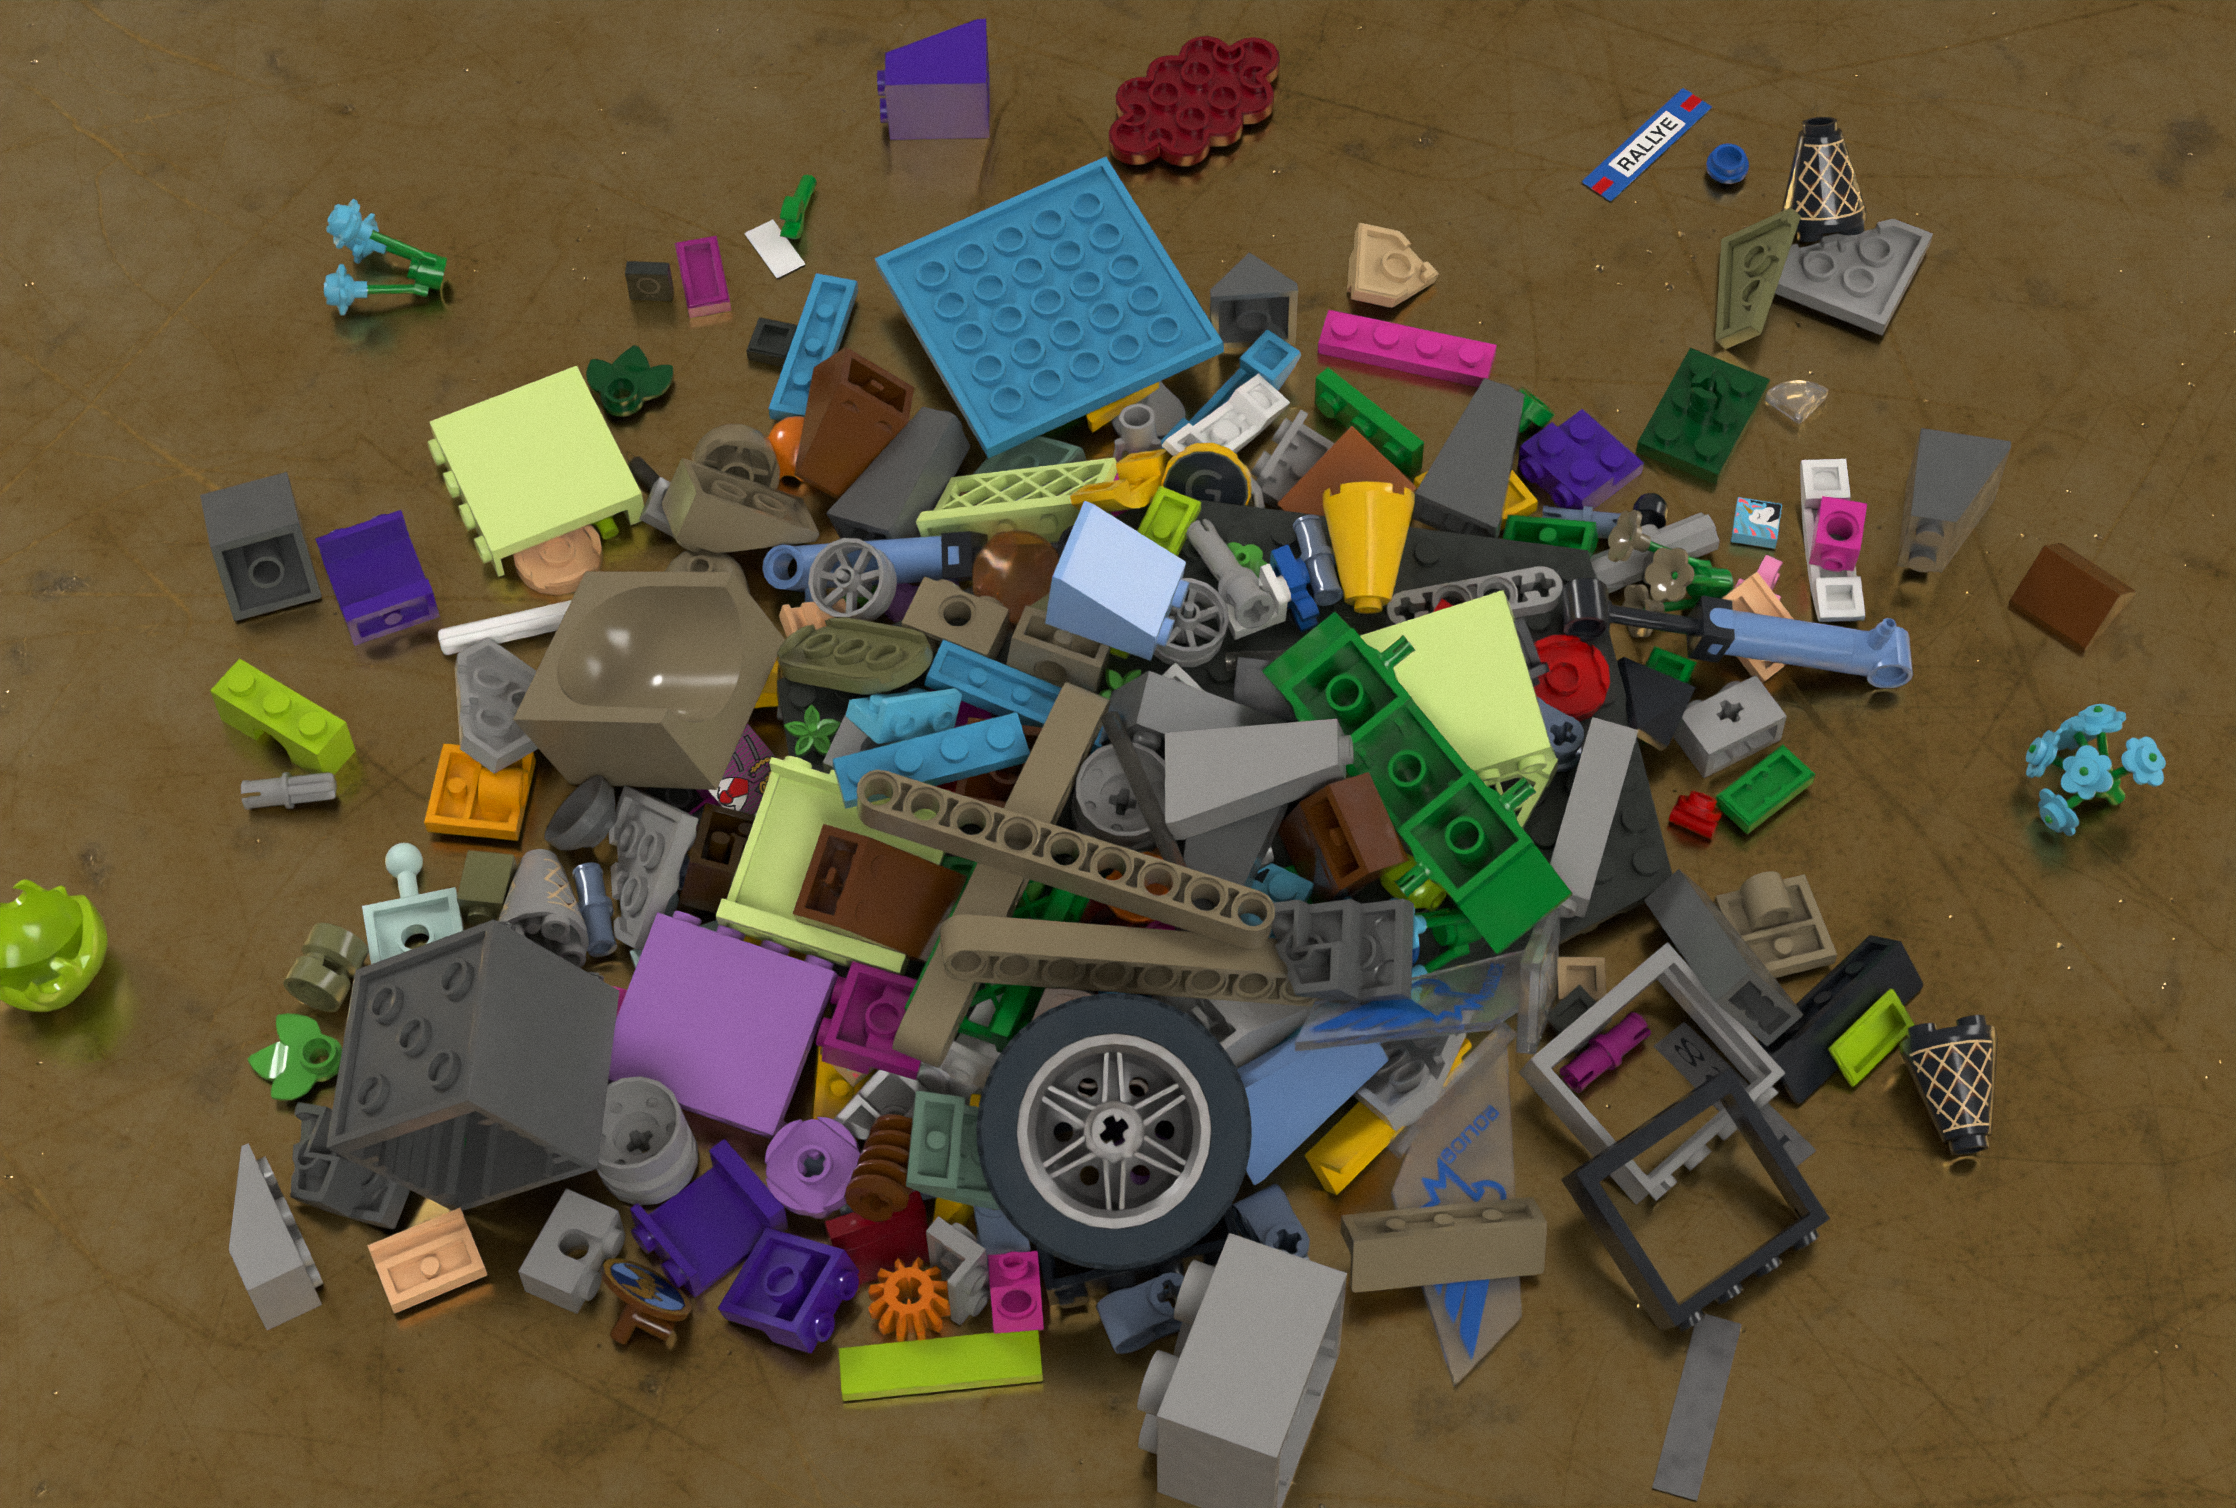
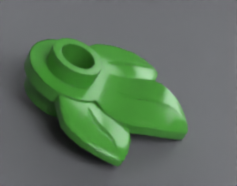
(292, 1058)

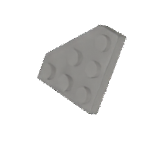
(1856, 275)
(488, 696)
(651, 850)
(1410, 1078)

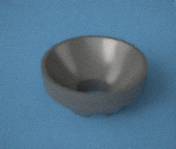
(583, 816)

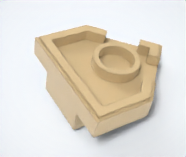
(1385, 267)

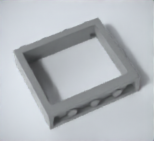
(1719, 1026)

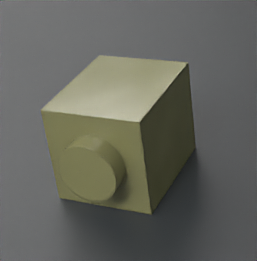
(485, 885)

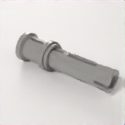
(1236, 583)

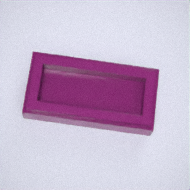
(703, 276)

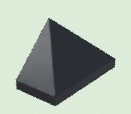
(1653, 701)

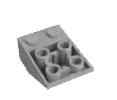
(1242, 1027)
(270, 1246)

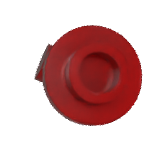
(1696, 813)

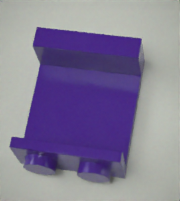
(377, 577)
(709, 1222)

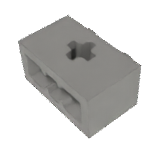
(1729, 726)

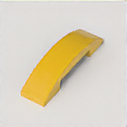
(1138, 482)

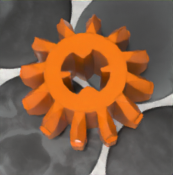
(909, 1317)

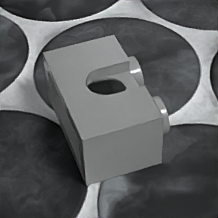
(573, 1225)

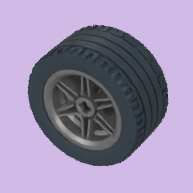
(1190, 1174)

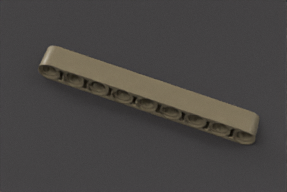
(1040, 794)
(1078, 878)
(1113, 960)

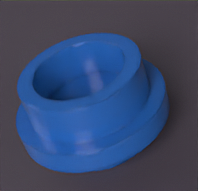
(1727, 164)

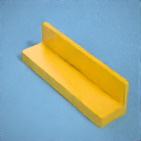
(1354, 1143)

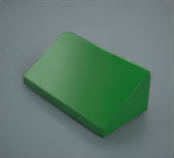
(1552, 532)

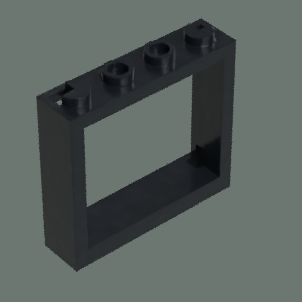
(1624, 1248)
(1077, 1288)

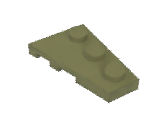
(1750, 274)

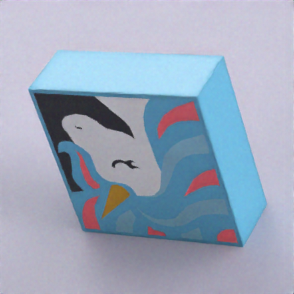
(1756, 523)

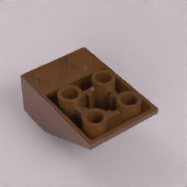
(849, 420)
(1342, 838)
(876, 893)

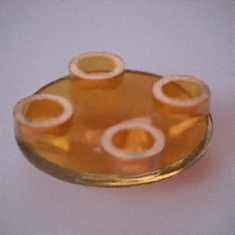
(1015, 570)

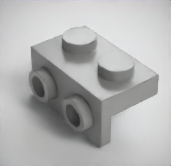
(1294, 456)
(961, 1265)

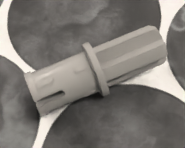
(289, 790)

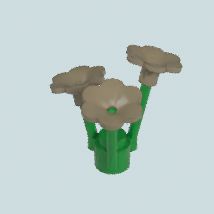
(1668, 575)

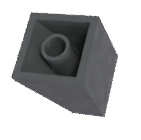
(1947, 494)
(260, 546)

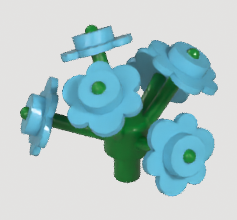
(2090, 770)

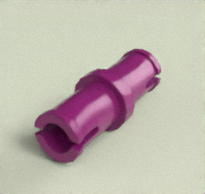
(1605, 1052)

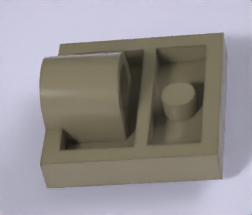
(1779, 923)

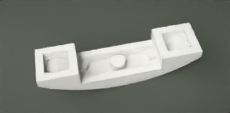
(1236, 421)
(1834, 594)

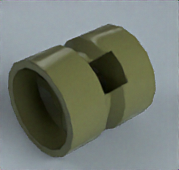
(325, 969)

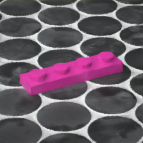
(1406, 348)

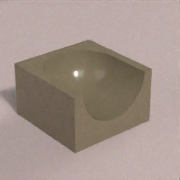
(650, 679)

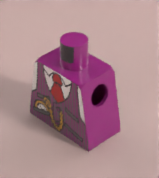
(743, 779)

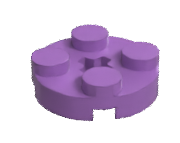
(785, 1167)

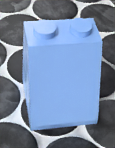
(1115, 585)

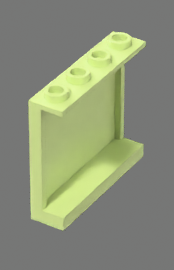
(533, 465)
(1474, 685)
(778, 858)

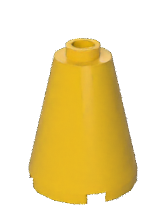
(1368, 540)

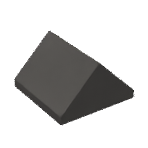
(1251, 301)

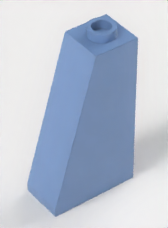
(1297, 1092)

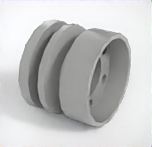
(1103, 786)
(639, 1118)

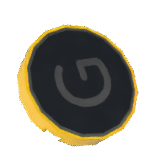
(1209, 474)

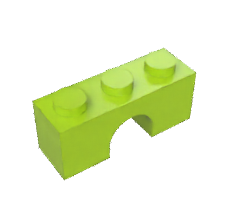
(259, 703)

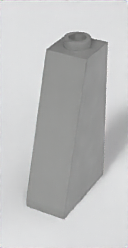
(1245, 770)
(1591, 811)

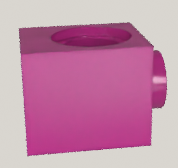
(1842, 519)
(1015, 1292)

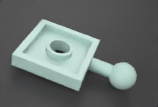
(394, 921)

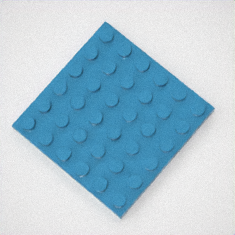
(1048, 306)

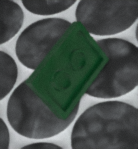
(1703, 416)

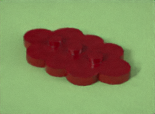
(1194, 100)

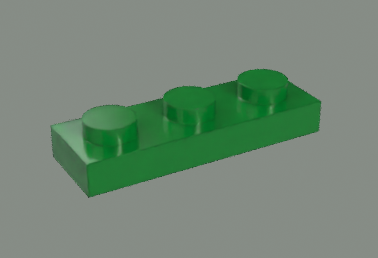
(1351, 408)

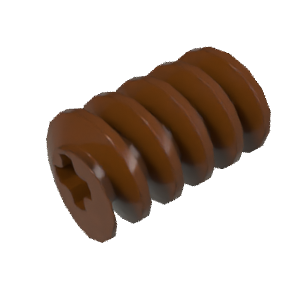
(881, 1170)

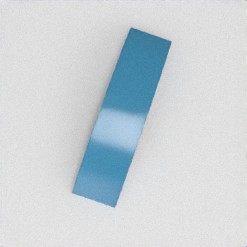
(1267, 356)

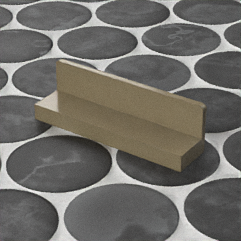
(1445, 1244)

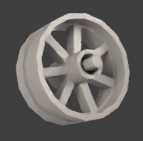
(852, 580)
(1188, 623)

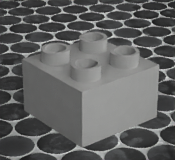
(1243, 1376)

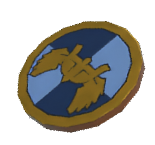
(649, 1300)

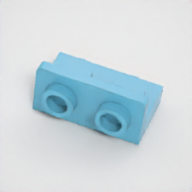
(905, 714)

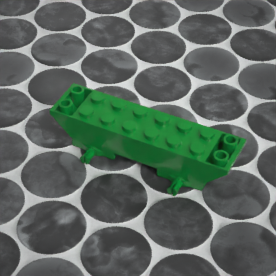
(1440, 808)

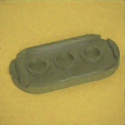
(855, 656)

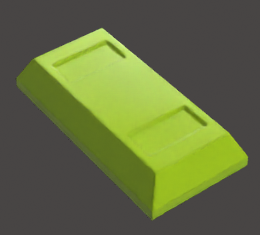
(1871, 1037)

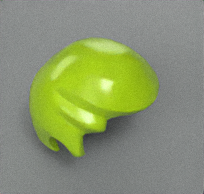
(48, 947)

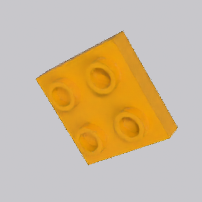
(475, 800)

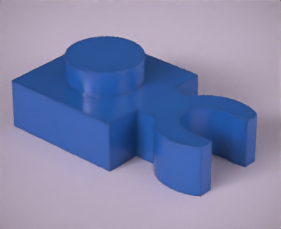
(1297, 577)

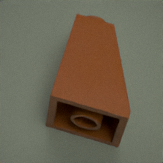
(1345, 462)

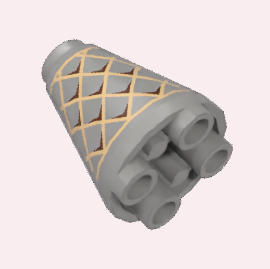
(546, 908)

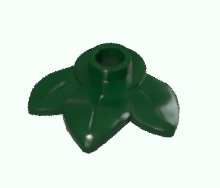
(630, 378)

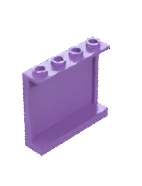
(720, 1021)

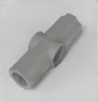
(1693, 534)

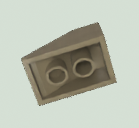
(732, 513)

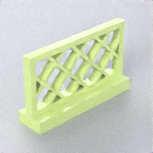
(1037, 512)

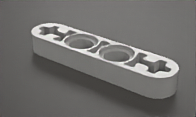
(1475, 588)

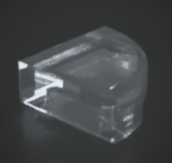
(1796, 398)

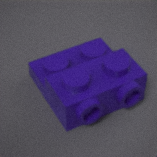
(1578, 462)
(791, 1289)

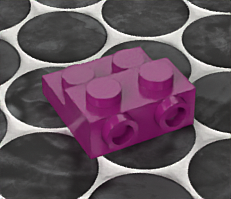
(867, 1021)

